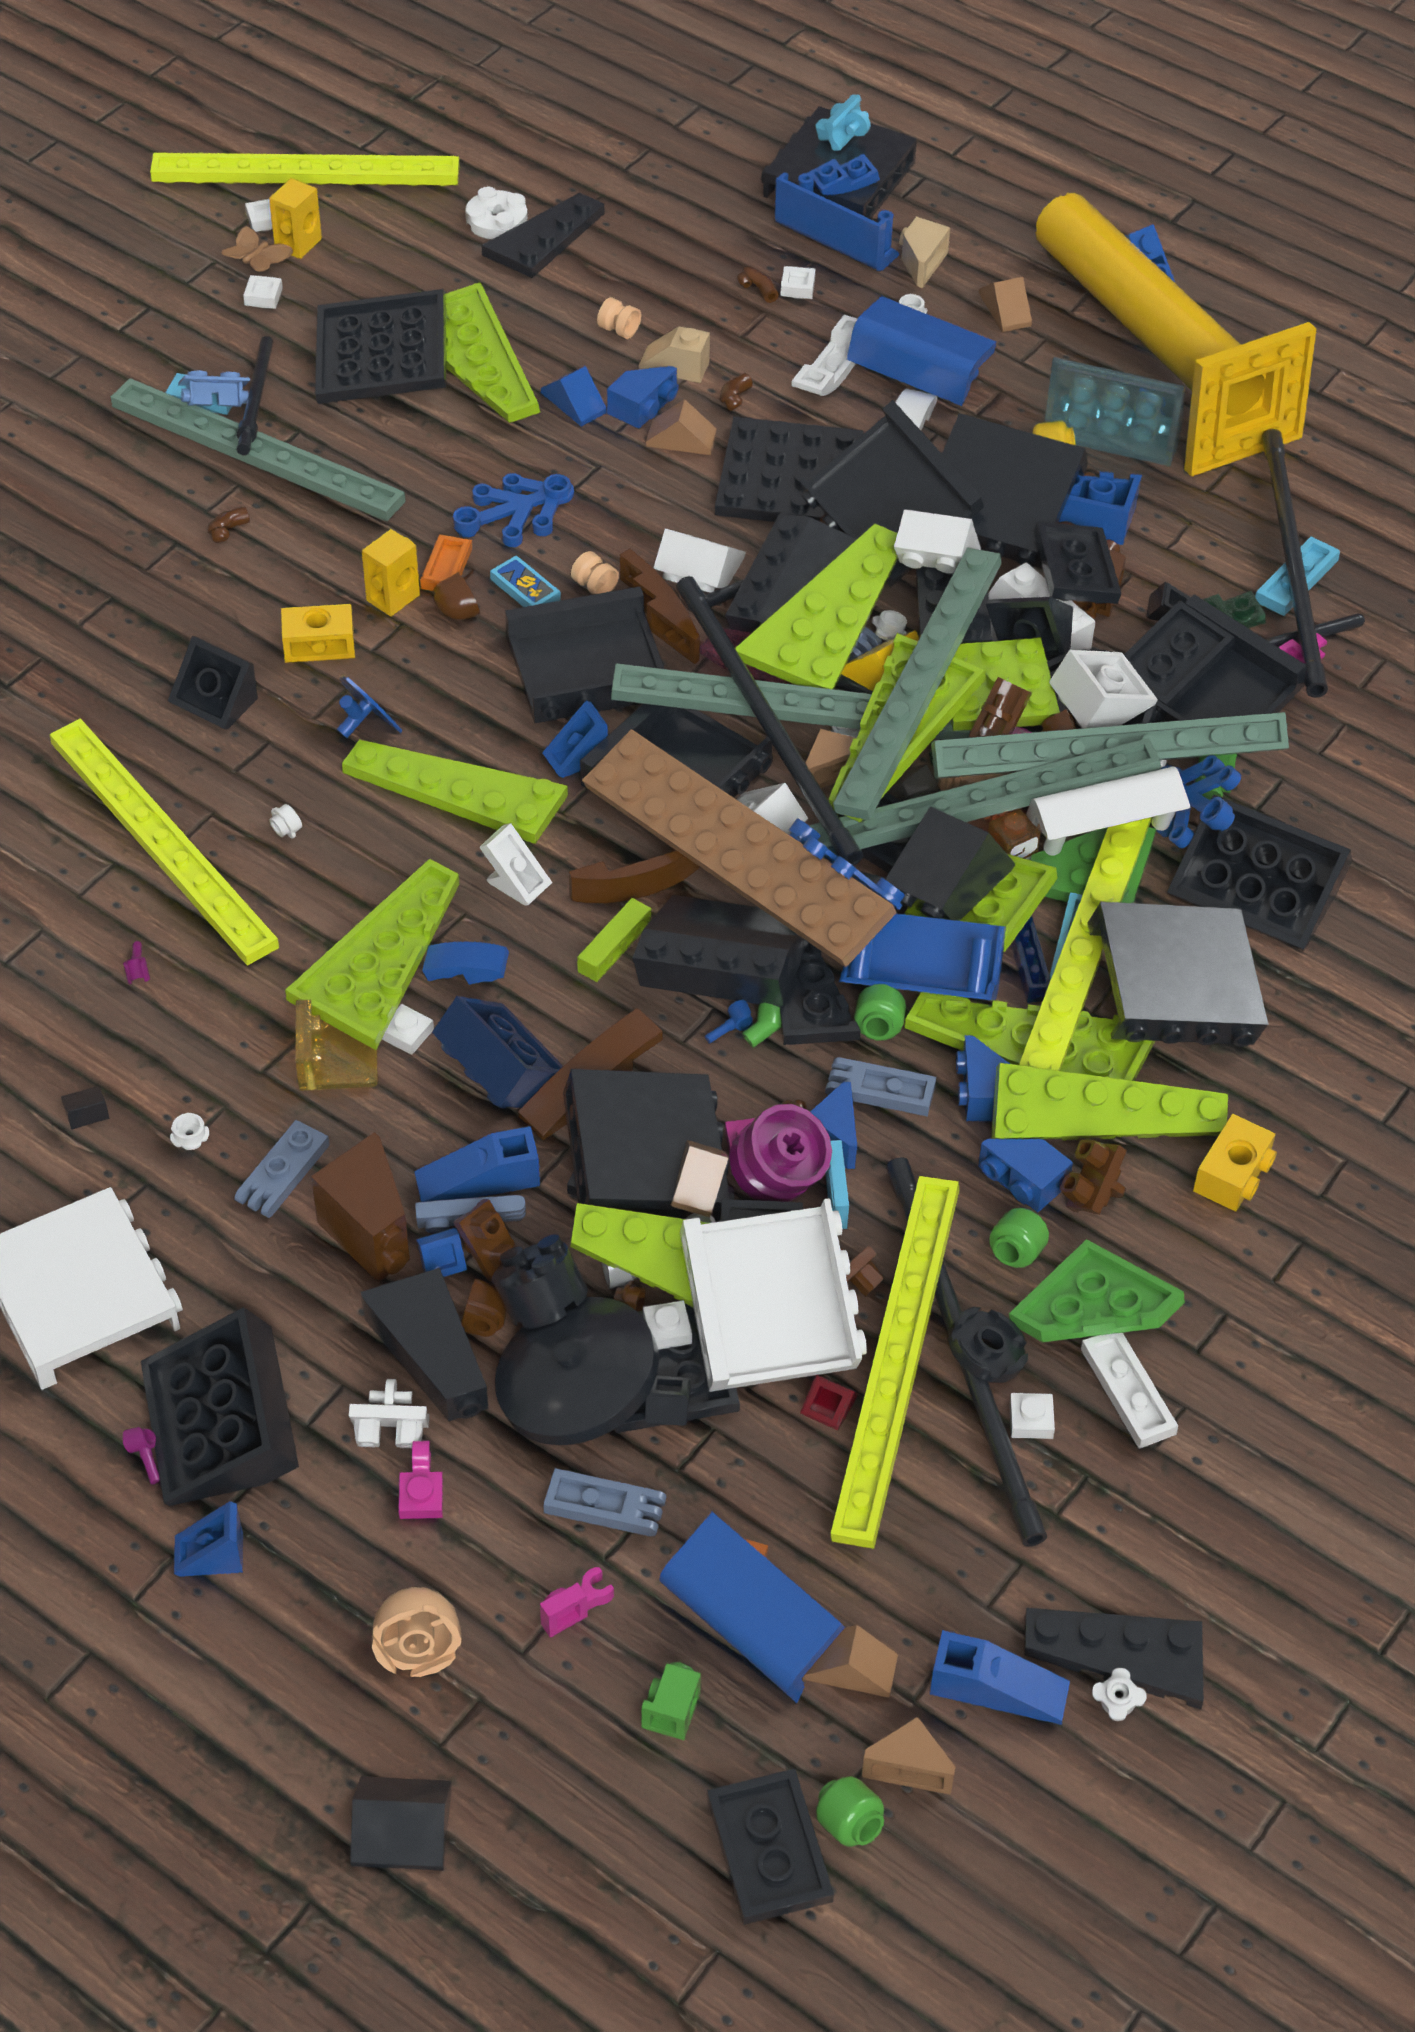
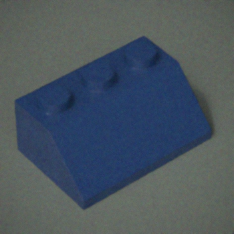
(495, 1050)

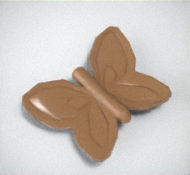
(258, 255)

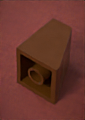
(363, 1209)

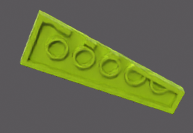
(460, 788)
(1077, 1105)

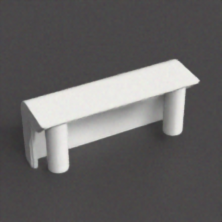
(1109, 804)

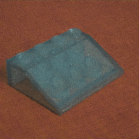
(1117, 410)

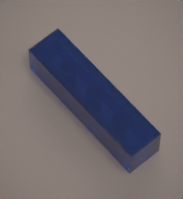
(1031, 963)

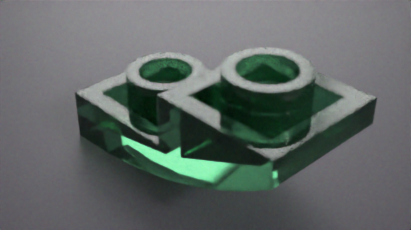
(1241, 608)

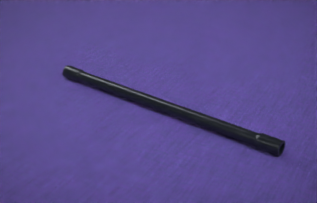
(1315, 673)
(839, 836)
(1022, 1506)

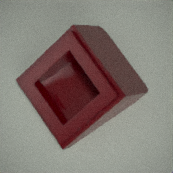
(828, 1402)

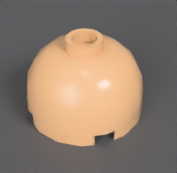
(416, 1632)

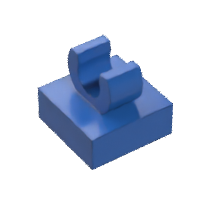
(443, 1252)

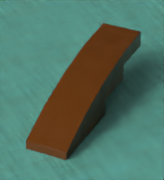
(664, 610)
(609, 1051)

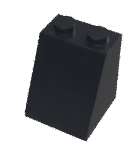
(948, 866)

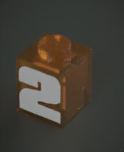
(1015, 834)

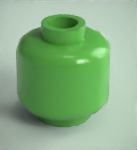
(880, 1012)
(1019, 1237)
(850, 1811)

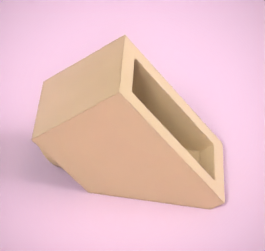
(924, 248)
(683, 349)

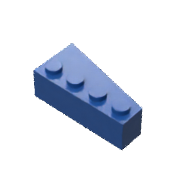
(1103, 503)

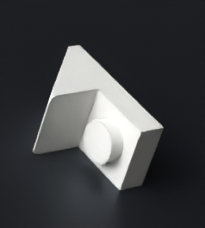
(515, 866)

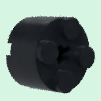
(539, 1282)

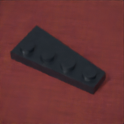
(543, 237)
(815, 1007)
(1156, 1651)

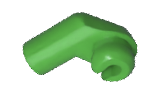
(767, 1023)

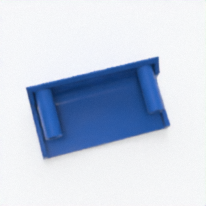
(833, 224)
(918, 349)
(932, 957)
(751, 1604)

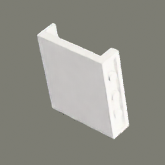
(80, 1283)
(772, 1297)

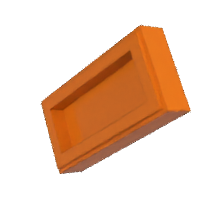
(446, 559)

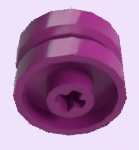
(780, 1154)

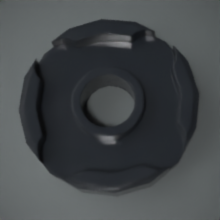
(976, 1357)

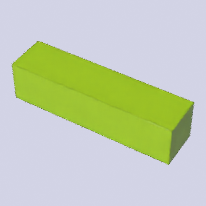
(614, 940)

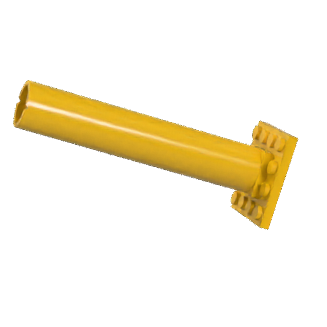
(1233, 385)

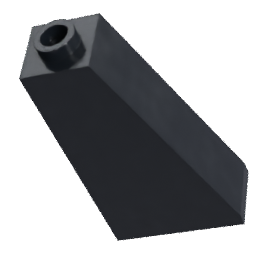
(428, 1339)

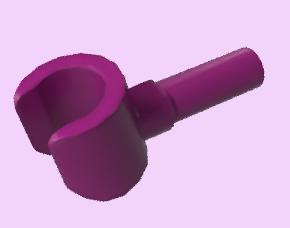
(137, 965)
(142, 1440)

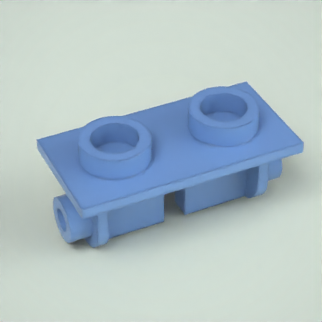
(226, 386)

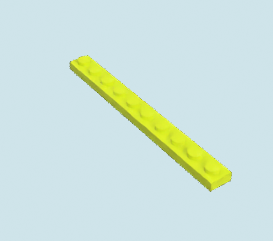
(305, 168)
(165, 842)
(1082, 951)
(895, 1364)

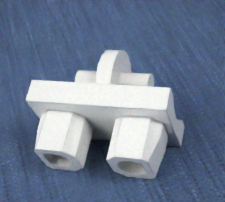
(407, 1419)

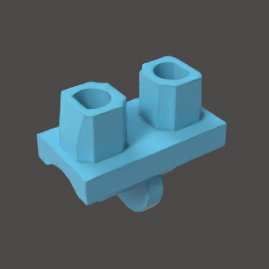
(844, 123)

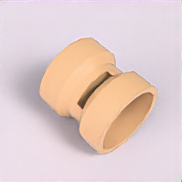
(618, 317)
(592, 572)

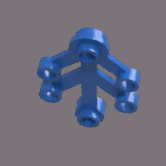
(552, 492)
(1214, 812)
(809, 838)

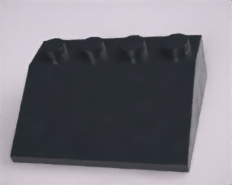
(785, 564)
(1267, 870)
(719, 952)
(219, 1410)

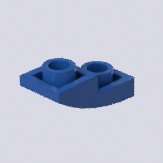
(851, 176)
(474, 960)

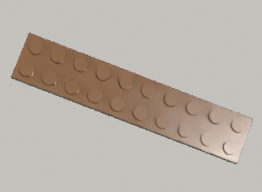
(739, 848)

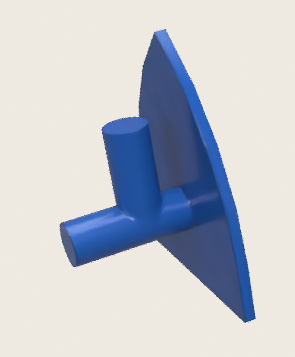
(358, 712)

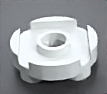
(508, 206)

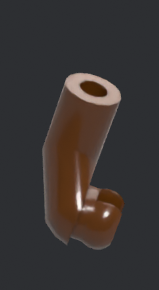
(762, 281)
(731, 390)
(226, 520)

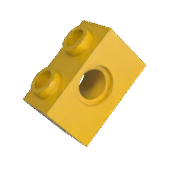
(296, 217)
(391, 572)
(318, 633)
(1235, 1162)

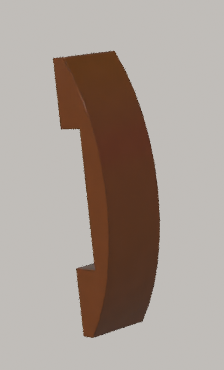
(634, 881)

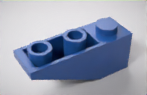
(483, 1168)
(996, 1679)

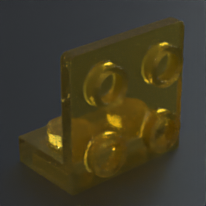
(329, 1056)

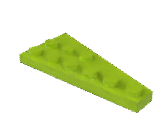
(483, 356)
(821, 624)
(952, 693)
(370, 968)
(1009, 1028)
(635, 1243)

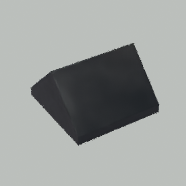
(1033, 618)
(214, 684)
(400, 1823)

